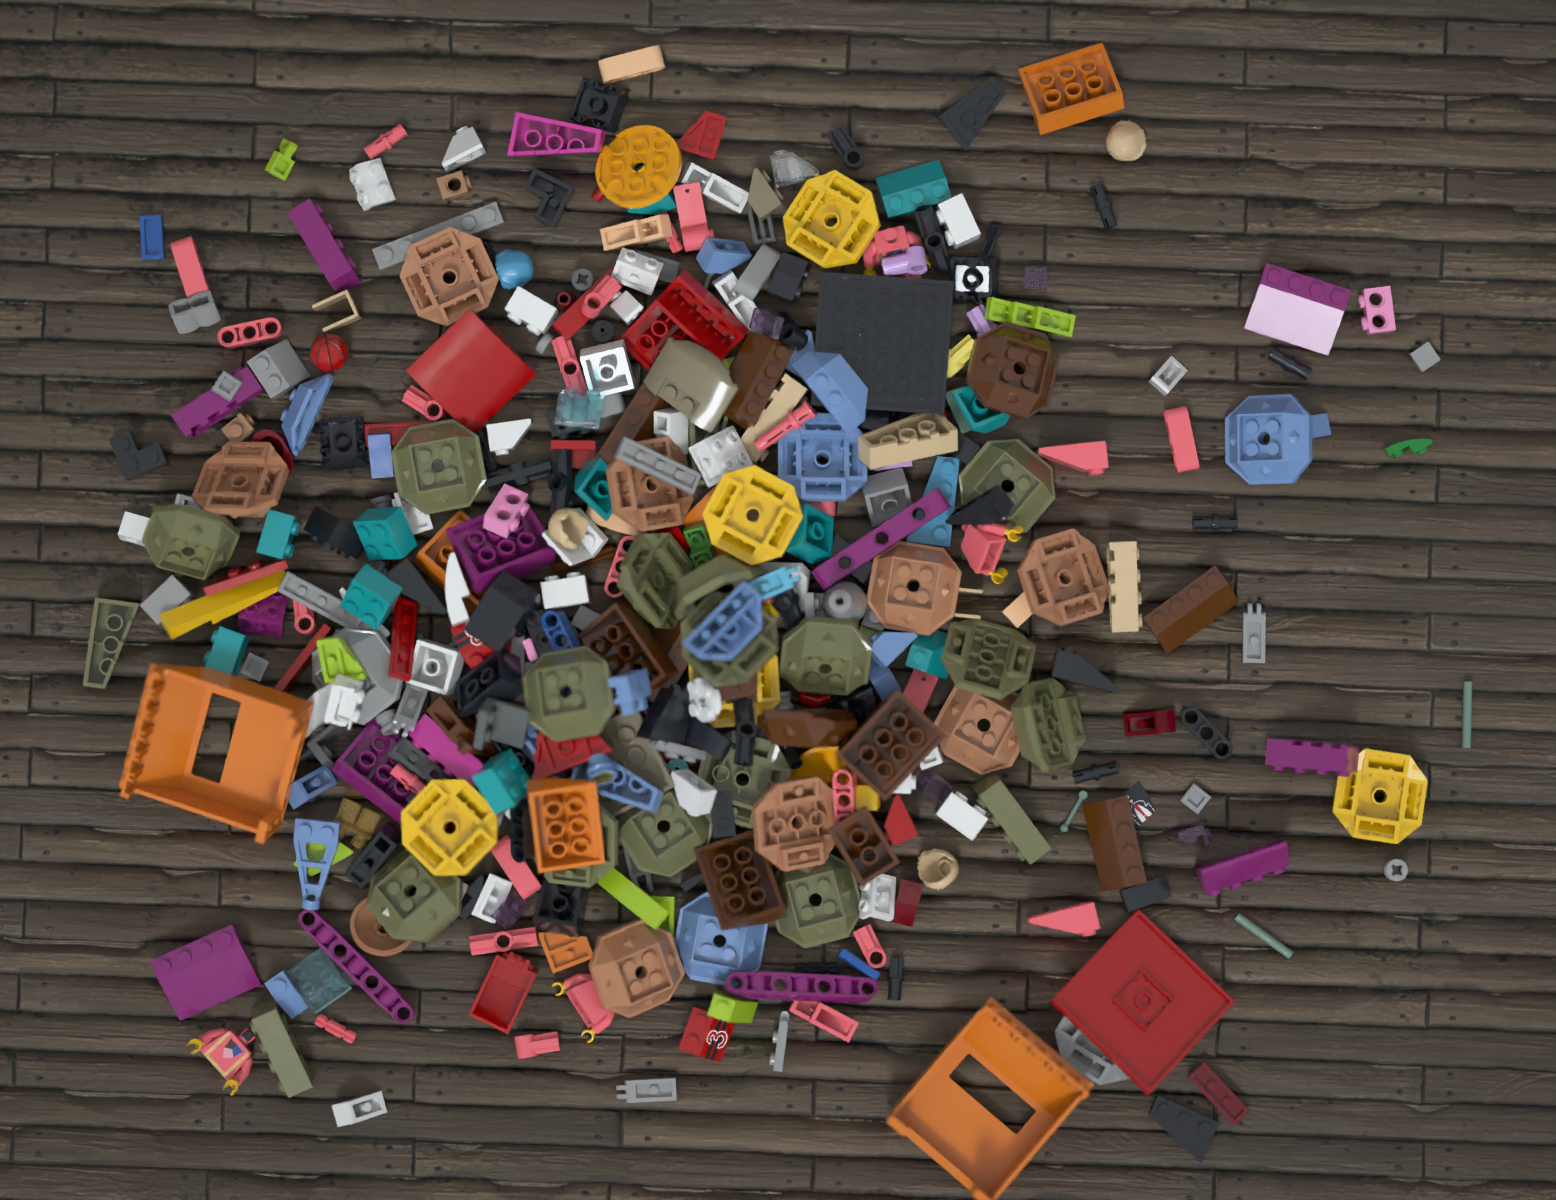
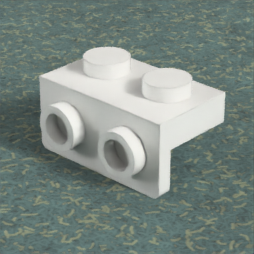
(371, 184)
(416, 519)

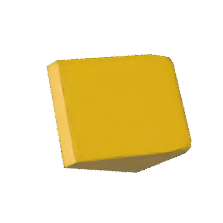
(867, 797)

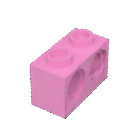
(1383, 310)
(506, 511)

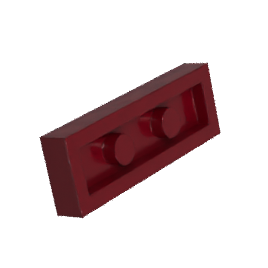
(1218, 1093)

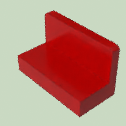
(580, 450)

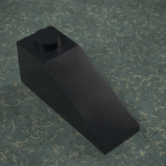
(983, 509)
(375, 854)

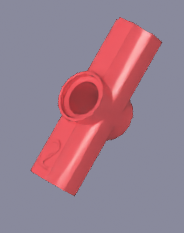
(566, 355)
(489, 942)

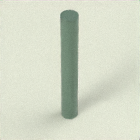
(1467, 714)
(1266, 937)

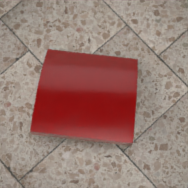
(684, 313)
(471, 371)

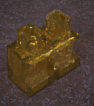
(365, 826)

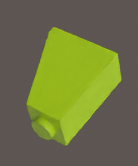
(732, 1008)

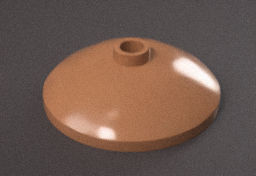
(367, 935)

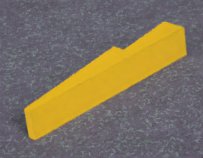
(219, 605)

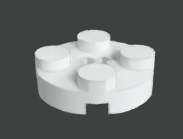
(704, 700)

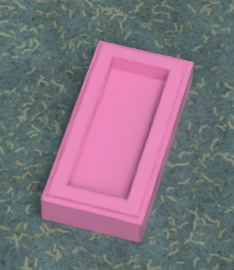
(530, 650)

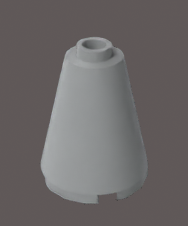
(854, 601)

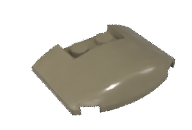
(692, 382)

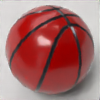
(329, 352)

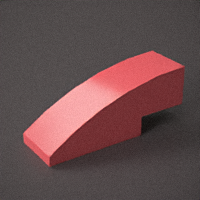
(825, 1018)

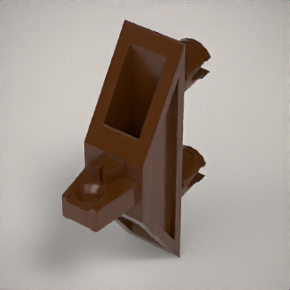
(458, 729)

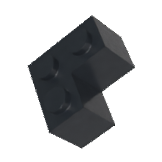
(555, 197)
(787, 279)
(134, 461)
(334, 534)

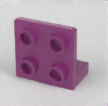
(264, 616)

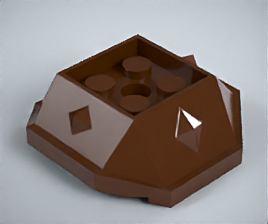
(993, 373)
(807, 726)

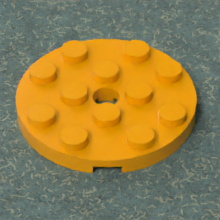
(653, 181)

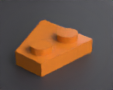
(565, 950)

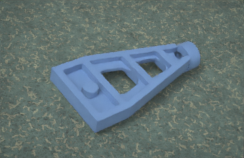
(321, 832)

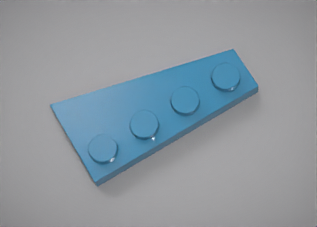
(945, 478)

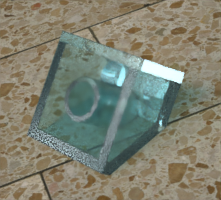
(580, 408)

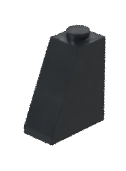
(667, 716)

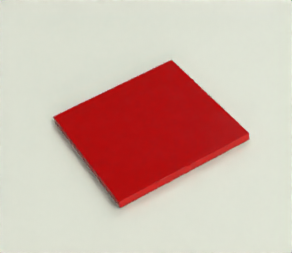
(1142, 1001)

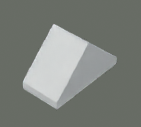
(1168, 375)

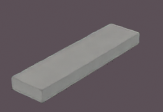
(658, 465)
(317, 600)

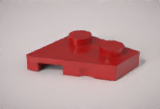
(704, 135)

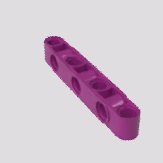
(867, 547)
(356, 966)
(800, 987)

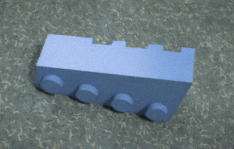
(625, 788)

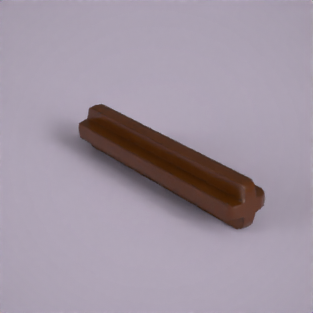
(562, 567)

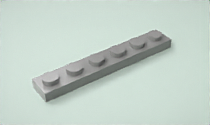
(470, 223)

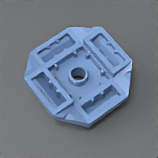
(826, 439)
(1289, 444)
(704, 958)

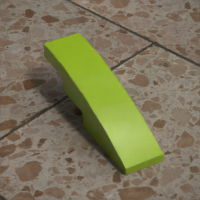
(1030, 316)
(633, 898)

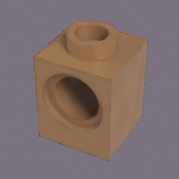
(444, 182)

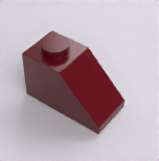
(1149, 723)
(907, 902)

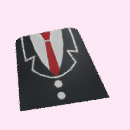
(1140, 803)

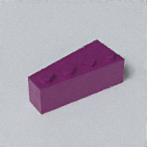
(324, 247)
(211, 408)
(1312, 755)

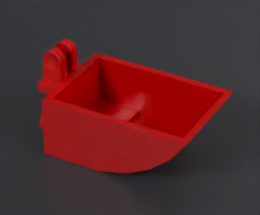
(504, 991)

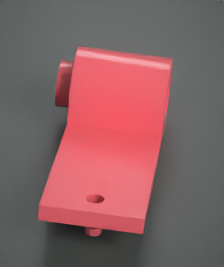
(692, 215)
(920, 691)

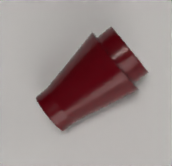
(564, 306)

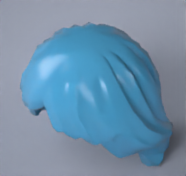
(514, 268)

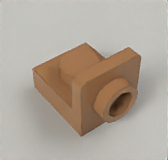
(239, 428)

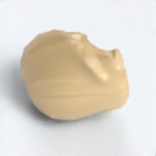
(1126, 141)
(568, 527)
(937, 868)

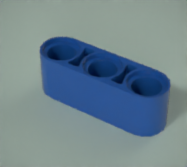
(555, 632)

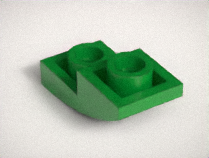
(1414, 445)

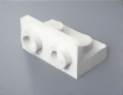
(637, 271)
(878, 898)

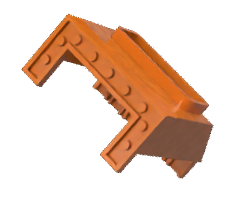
(259, 757)
(963, 1132)

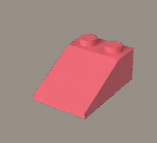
(1083, 457)
(1074, 918)

